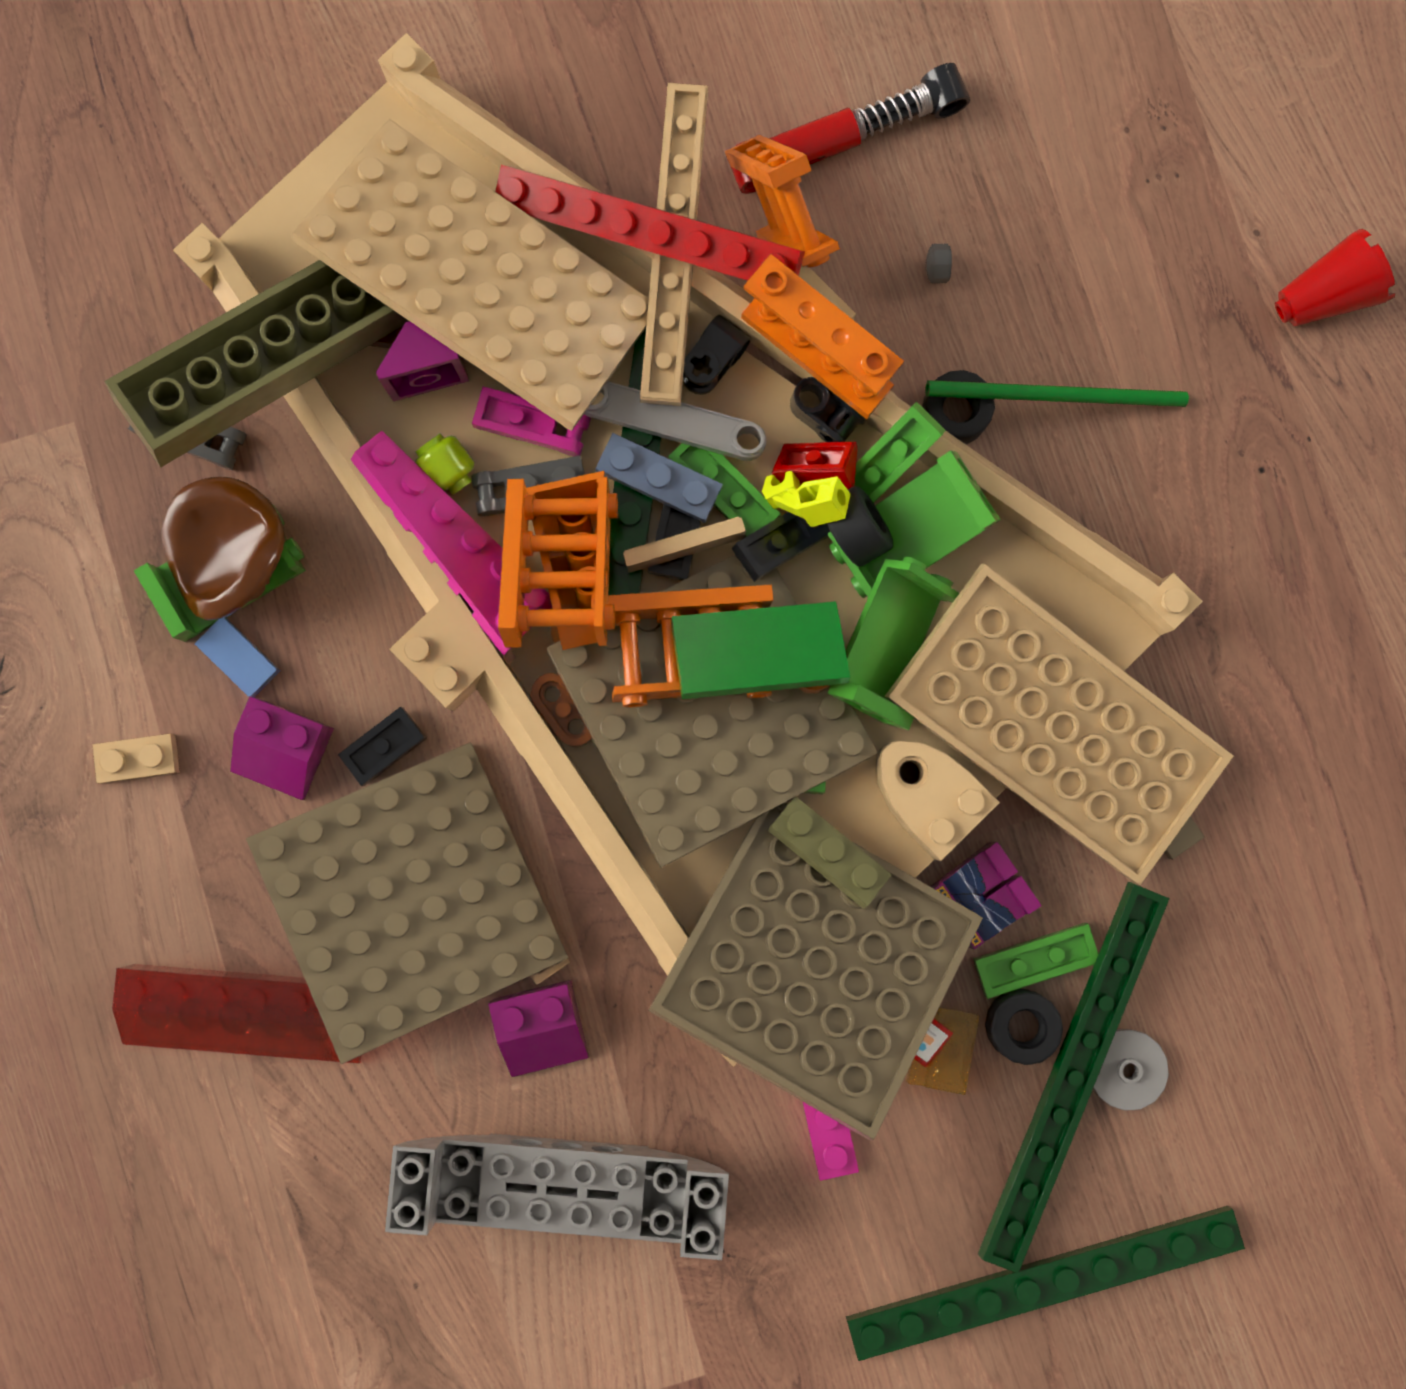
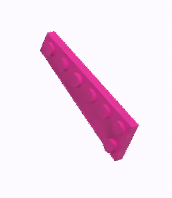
(445, 530)

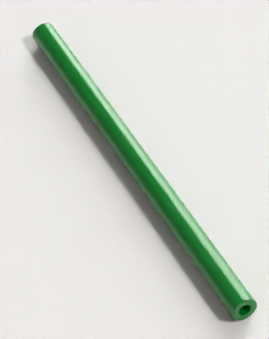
(1056, 393)

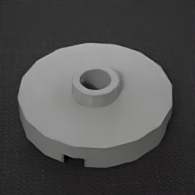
(1149, 1074)

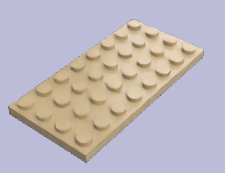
(476, 273)
(1059, 724)

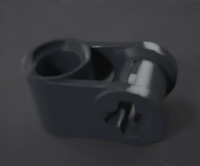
(718, 351)
(827, 414)

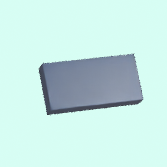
(237, 657)

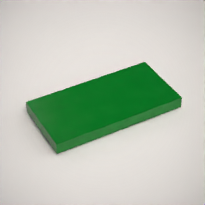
(759, 650)

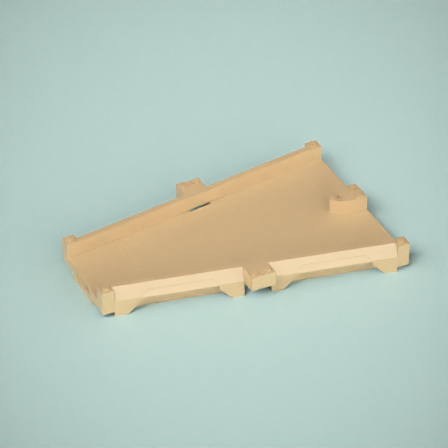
(1034, 546)

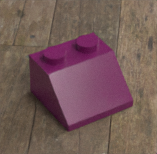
(419, 365)
(278, 747)
(538, 1028)

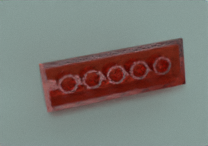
(220, 1012)

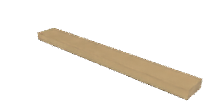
(671, 277)

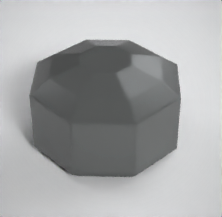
(939, 263)

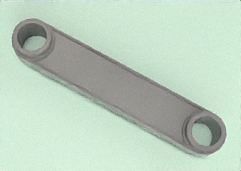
(677, 423)

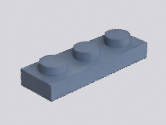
(659, 478)

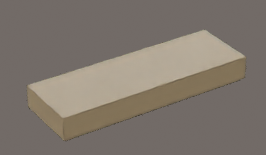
(684, 544)

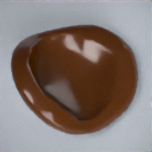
(221, 544)

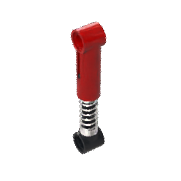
(939, 94)

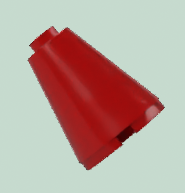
(1338, 283)

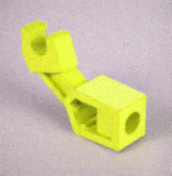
(814, 500)

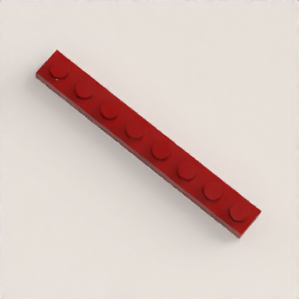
(641, 225)

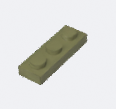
(829, 852)

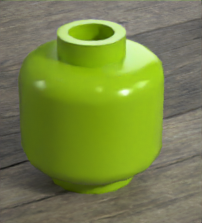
(446, 462)

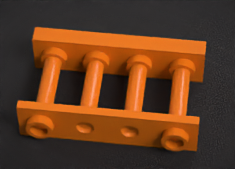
(776, 179)
(820, 337)
(520, 543)
(664, 605)

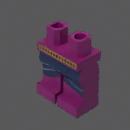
(1000, 905)

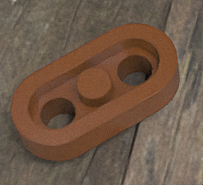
(559, 713)

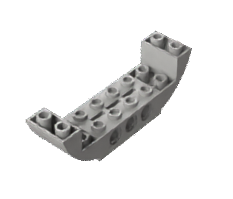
(558, 1190)

